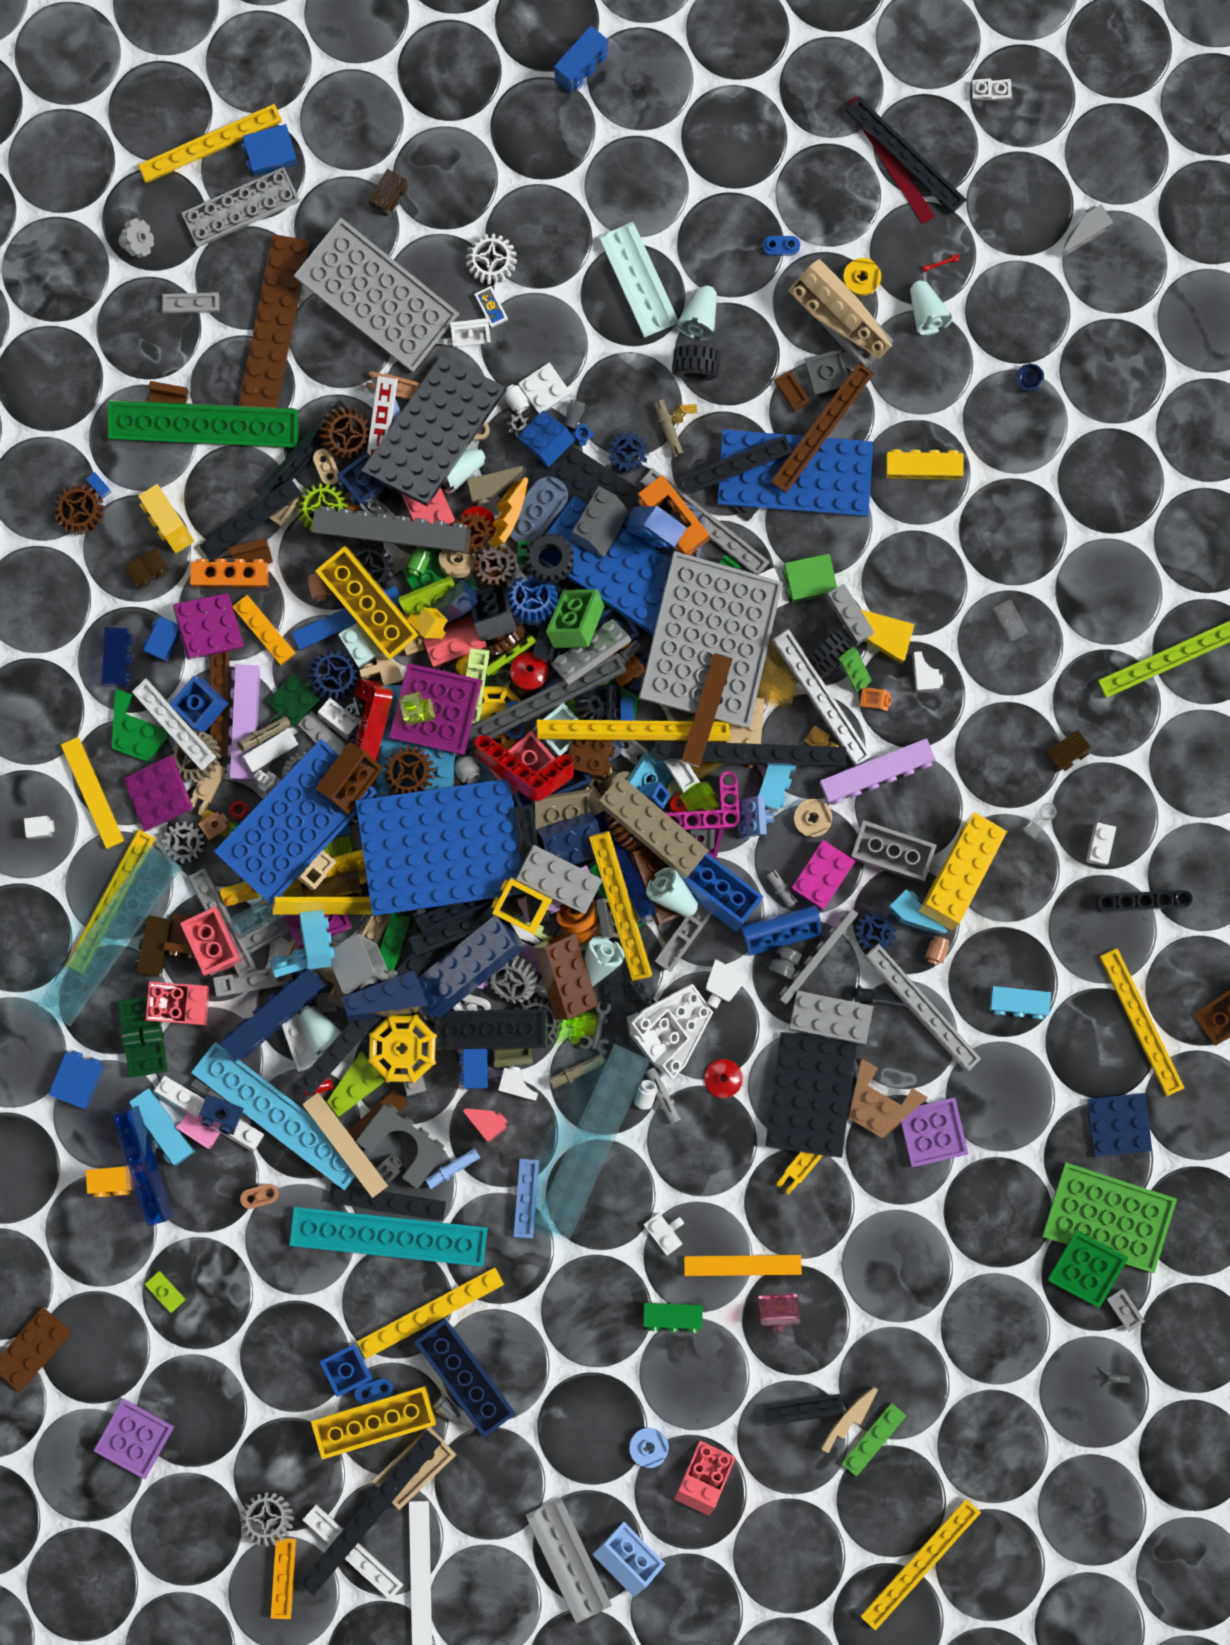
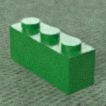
(395, 940)
(673, 1316)

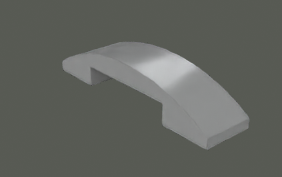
(254, 981)

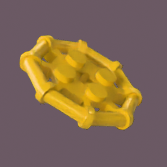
(492, 706)
(410, 1056)

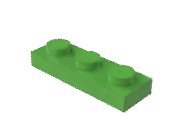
(855, 669)

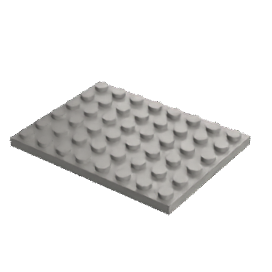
(704, 613)

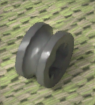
(499, 681)

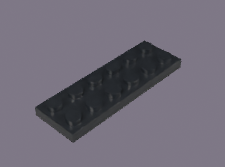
(492, 1029)

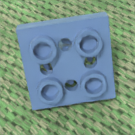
(753, 817)

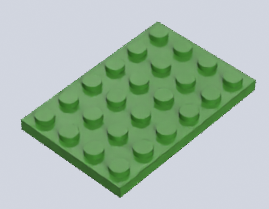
(1112, 1213)

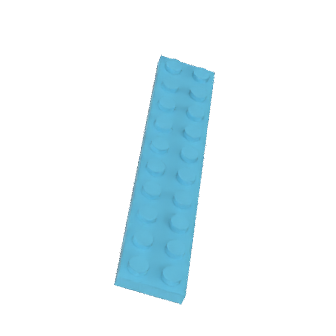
(273, 1112)

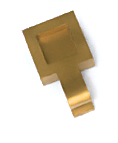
(818, 738)

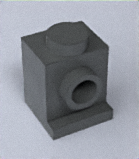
(708, 836)

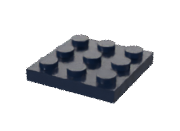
(1119, 1125)

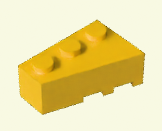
(165, 518)

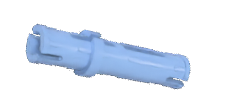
(452, 1168)

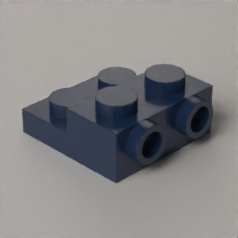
(360, 487)

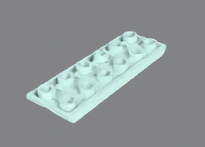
(638, 279)

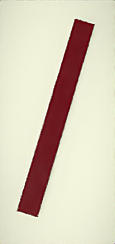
(902, 179)

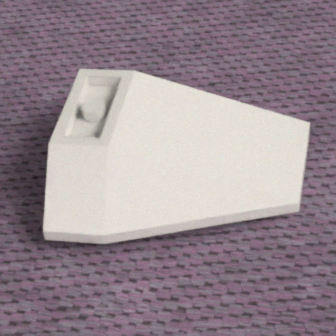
(671, 1029)

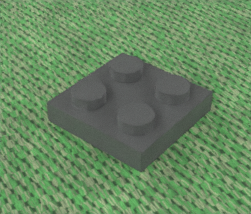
(827, 371)
(607, 924)

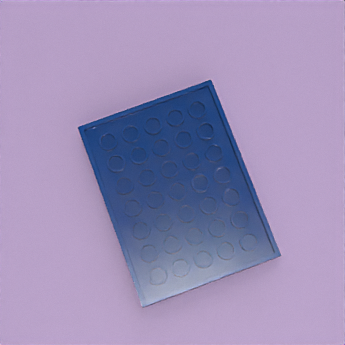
(439, 846)

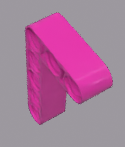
(718, 814)

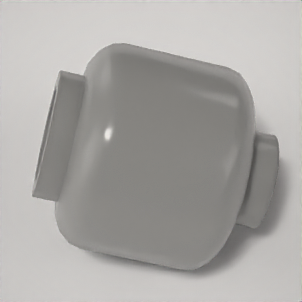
(467, 770)

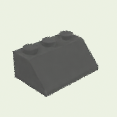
(600, 523)

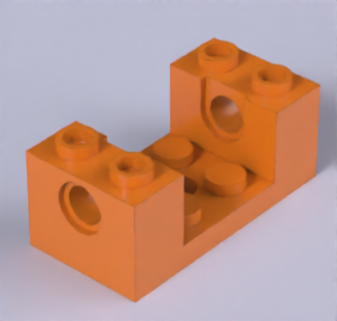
(659, 493)

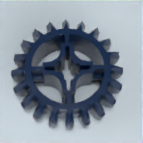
(335, 682)

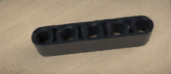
(1152, 896)

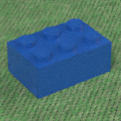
(581, 60)

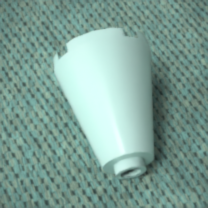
(928, 309)
(700, 315)
(465, 467)
(671, 892)
(602, 958)
(318, 1030)

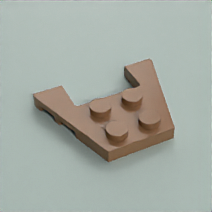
(876, 1110)

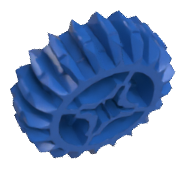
(532, 605)

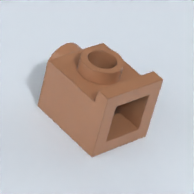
(211, 832)

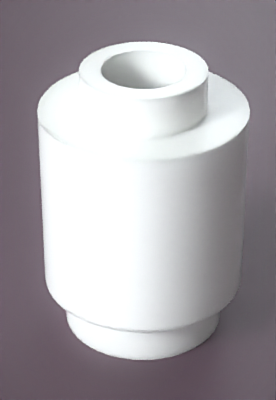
(516, 399)
(645, 1095)

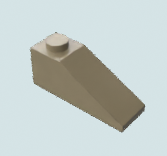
(488, 486)

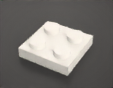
(544, 388)

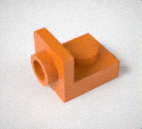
(875, 699)

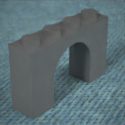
(427, 1154)

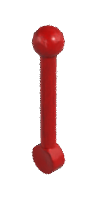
(955, 258)

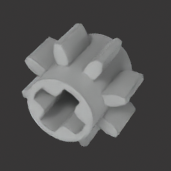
(515, 420)

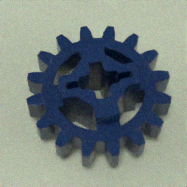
(636, 452)
(871, 924)

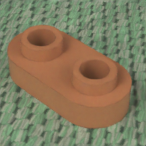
(260, 1196)

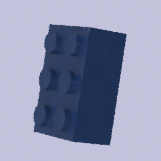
(570, 838)

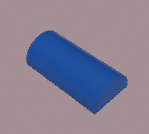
(781, 930)

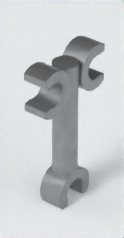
(594, 1042)

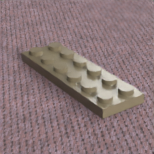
(652, 827)

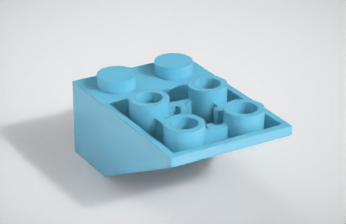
(907, 912)

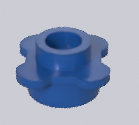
(587, 434)

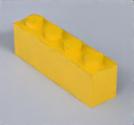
(924, 465)

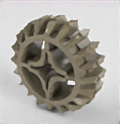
(188, 768)

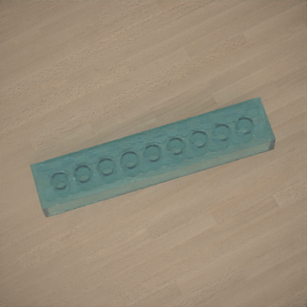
(109, 935)
(592, 1141)

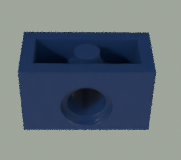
(213, 1106)

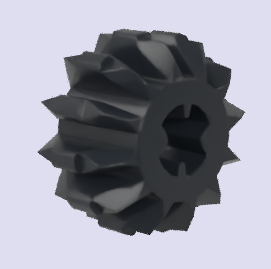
(589, 706)

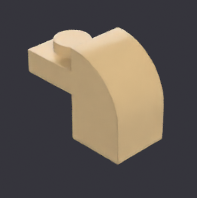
(386, 668)
(316, 870)

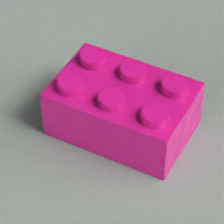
(822, 875)

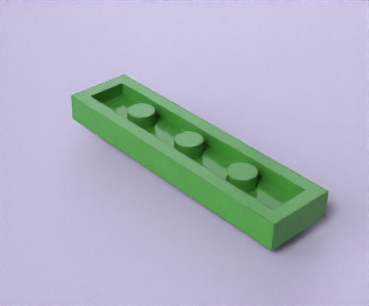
(873, 1439)

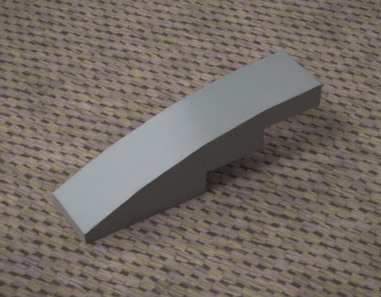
(683, 938)

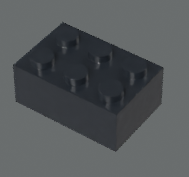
(493, 612)

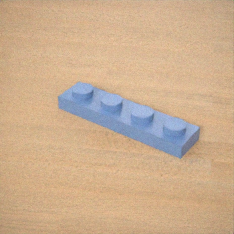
(526, 1198)

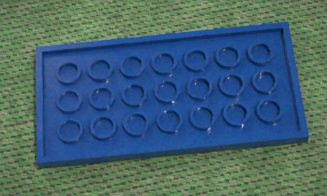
(832, 482)
(627, 578)
(287, 827)

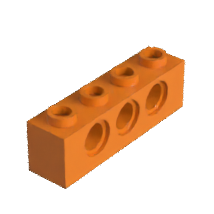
(259, 579)

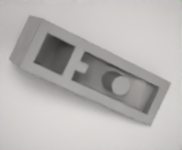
(1092, 225)

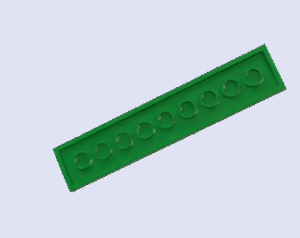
(203, 423)

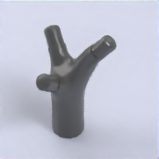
(1114, 1378)

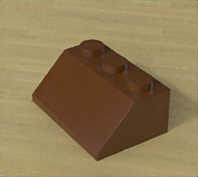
(349, 778)

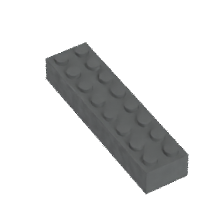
(388, 530)

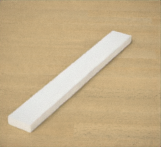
(420, 1573)

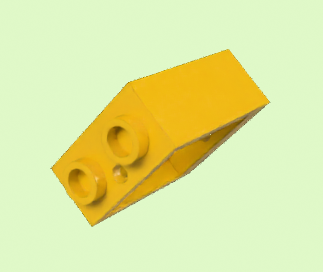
(546, 900)

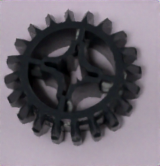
(376, 569)

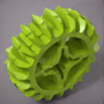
(321, 492)

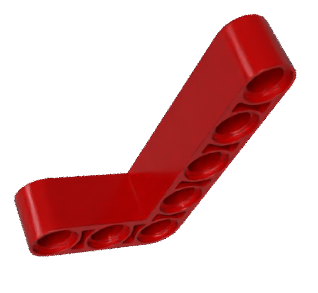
(375, 715)
(527, 781)

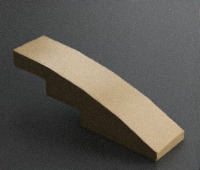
(855, 1413)

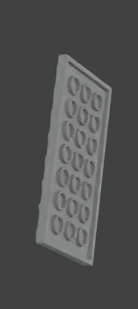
(376, 295)

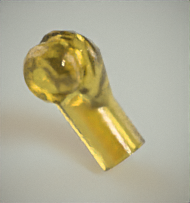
(682, 410)

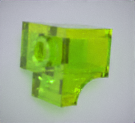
(416, 709)
(700, 796)
(580, 1026)

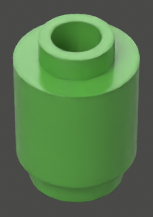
(418, 561)

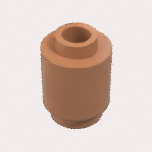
(318, 588)
(937, 950)

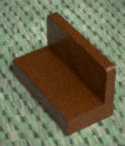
(167, 393)
(252, 550)

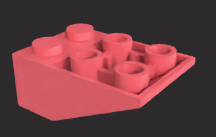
(178, 1003)
(704, 1478)

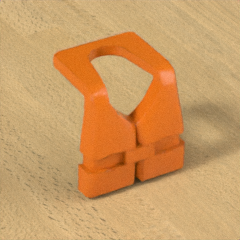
(634, 670)

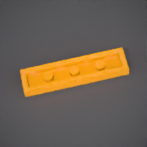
(264, 630)
(283, 1578)

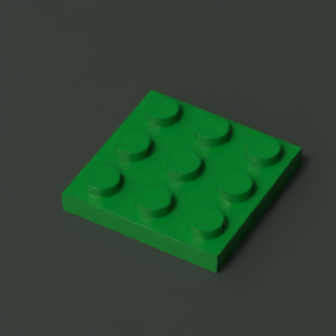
(1087, 1268)

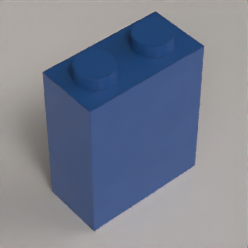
(269, 150)
(77, 1079)

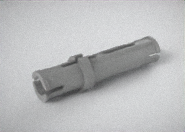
(673, 1116)

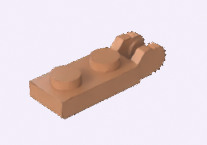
(405, 387)

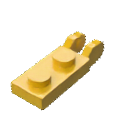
(799, 1169)

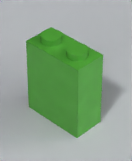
(809, 578)

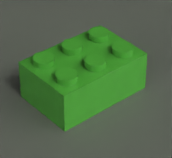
(575, 618)

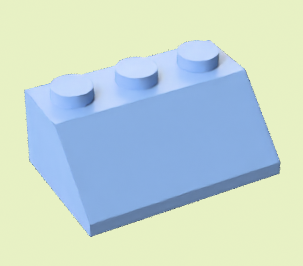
(629, 1559)

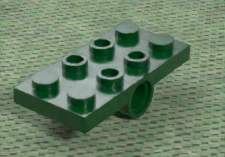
(142, 1039)

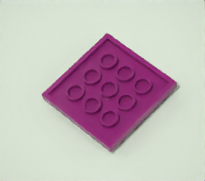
(454, 708)

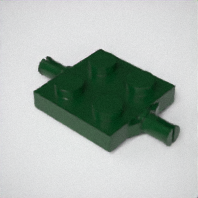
(293, 700)

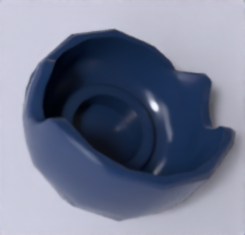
(1030, 377)

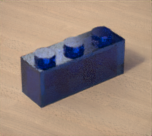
(116, 657)

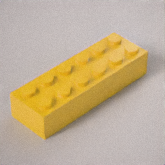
(367, 603)
(962, 871)
(373, 1422)

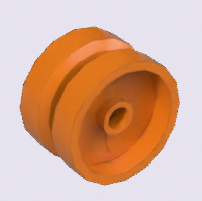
(584, 925)

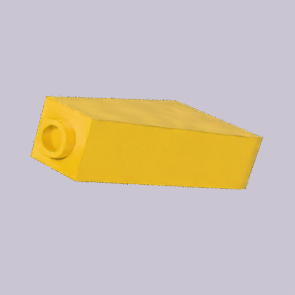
(889, 635)

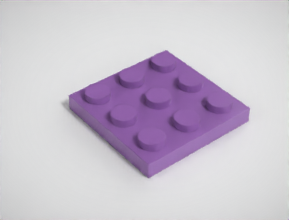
(934, 1133)
(134, 1438)

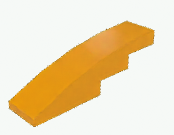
(510, 510)

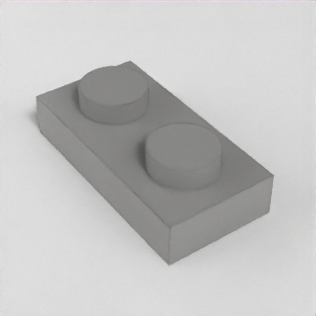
(1125, 1310)

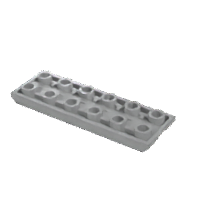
(240, 207)
(568, 1560)

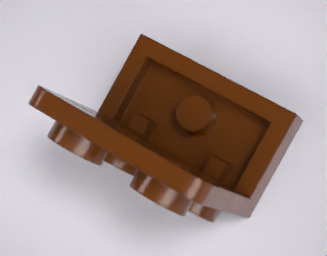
(592, 756)
(177, 939)

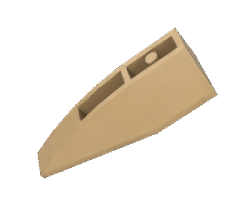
(839, 308)

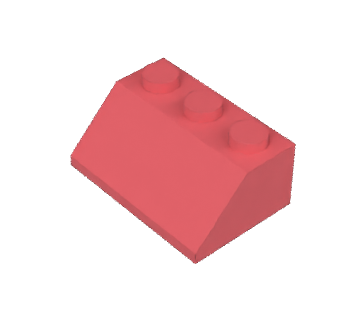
(456, 643)
(211, 941)
(487, 1122)

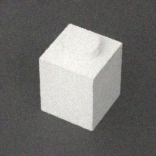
(39, 827)

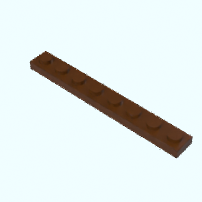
(822, 428)

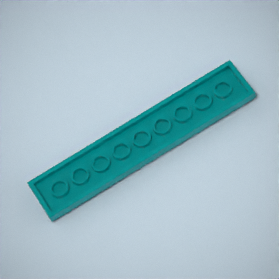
(388, 1236)

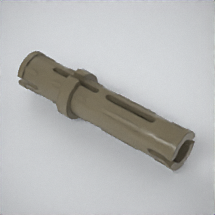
(668, 428)
(257, 737)
(572, 1073)

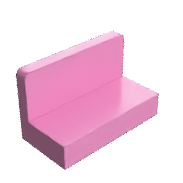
(200, 1133)

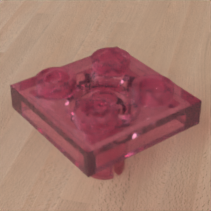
(779, 1310)

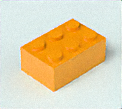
(107, 1180)

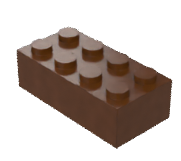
(565, 976)

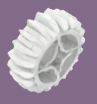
(498, 260)

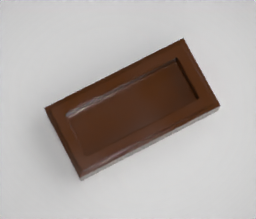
(792, 391)

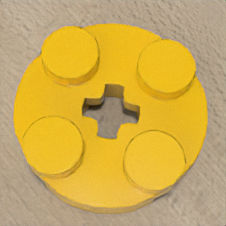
(871, 271)

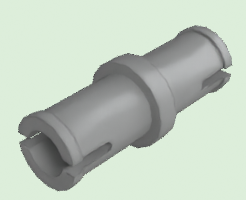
(781, 888)

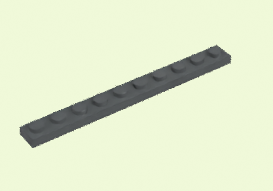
(546, 700)

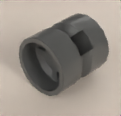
(785, 962)

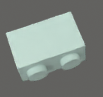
(360, 645)
(558, 746)

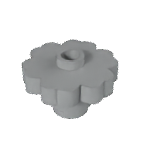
(136, 238)

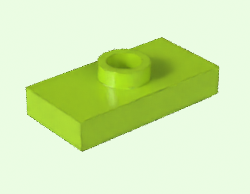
(165, 1291)

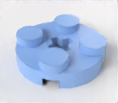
(643, 1457)

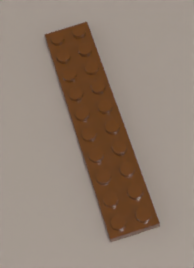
(274, 322)

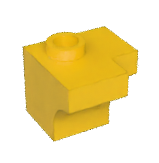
(429, 623)

